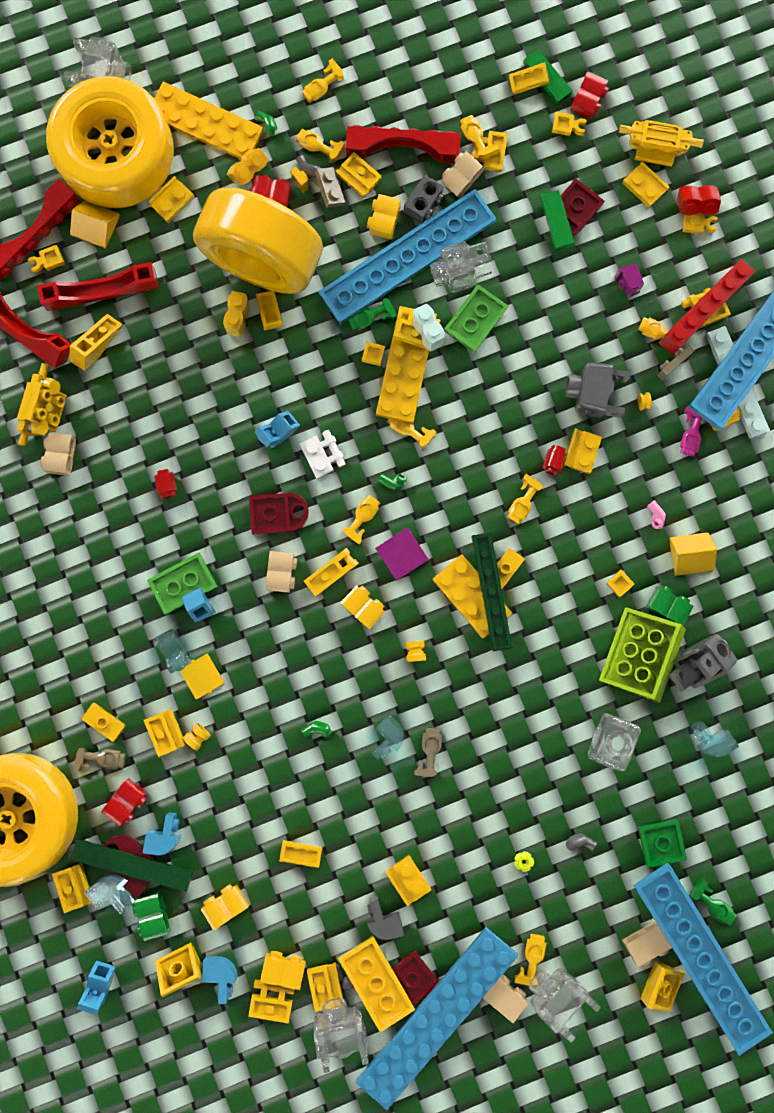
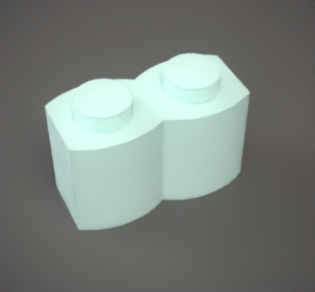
(431, 330)

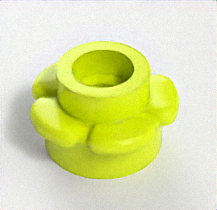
(523, 856)

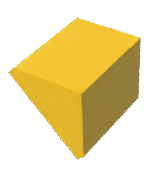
(93, 223)
(693, 554)
(178, 969)
(661, 987)

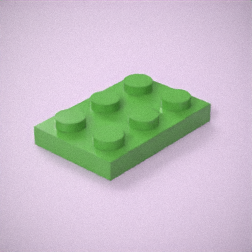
(476, 318)
(180, 580)

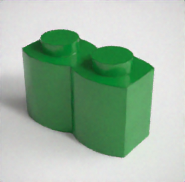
(669, 606)
(151, 916)

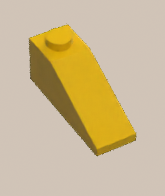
(93, 342)

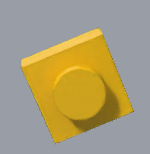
(299, 179)
(373, 353)
(620, 583)

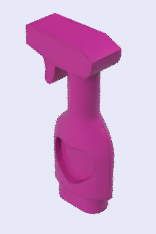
(692, 437)

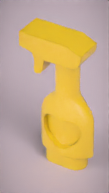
(319, 87)
(474, 132)
(314, 143)
(652, 328)
(406, 429)
(522, 505)
(364, 513)
(534, 954)

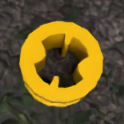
(644, 401)

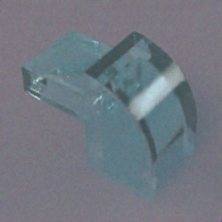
(173, 651)
(393, 735)
(715, 745)
(111, 888)

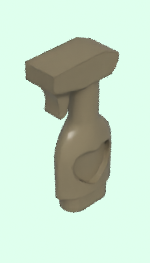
(431, 746)
(107, 759)

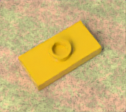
(529, 78)
(269, 310)
(508, 565)
(103, 722)
(300, 854)

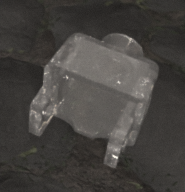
(98, 60)
(460, 266)
(601, 748)
(558, 999)
(339, 1032)

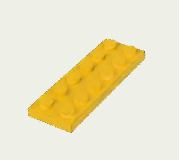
(207, 122)
(402, 379)

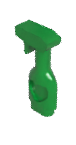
(366, 316)
(717, 908)

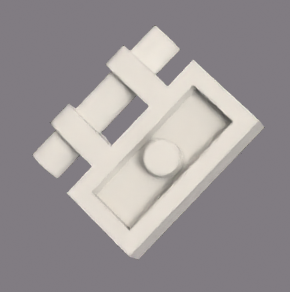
(316, 456)

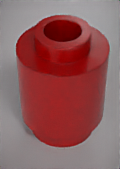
(554, 460)
(165, 483)

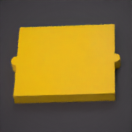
(202, 676)

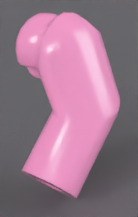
(658, 515)

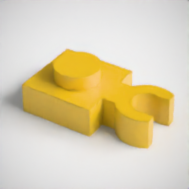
(564, 124)
(698, 222)
(50, 259)

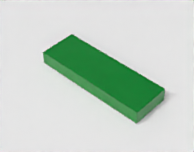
(557, 88)
(557, 220)

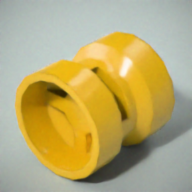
(415, 651)
(196, 736)

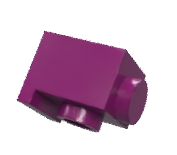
(630, 280)

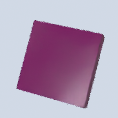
(402, 554)

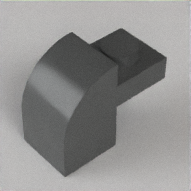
(384, 926)

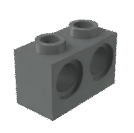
(420, 198)

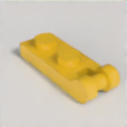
(330, 572)

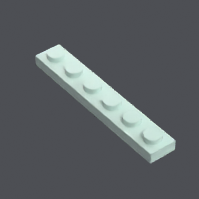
(749, 408)

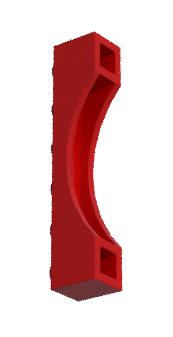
(366, 140)
(57, 204)
(68, 294)
(706, 306)
(47, 346)

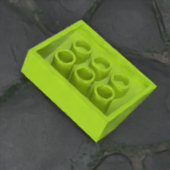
(642, 654)

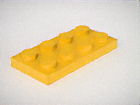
(462, 587)
(376, 984)

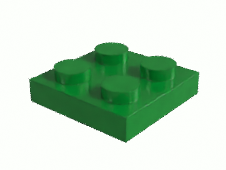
(662, 843)

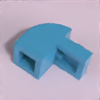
(278, 430)
(198, 605)
(162, 842)
(221, 971)
(97, 987)

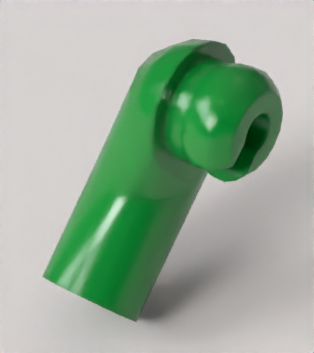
(269, 122)
(393, 483)
(317, 727)

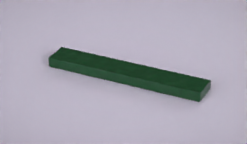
(491, 592)
(131, 865)

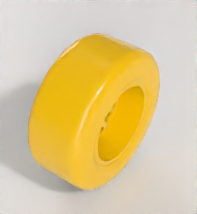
(89, 109)
(258, 240)
(55, 811)

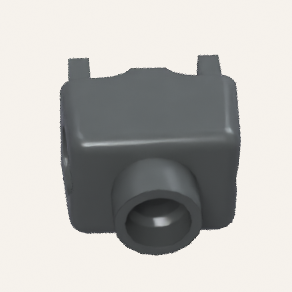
(593, 389)
(712, 661)

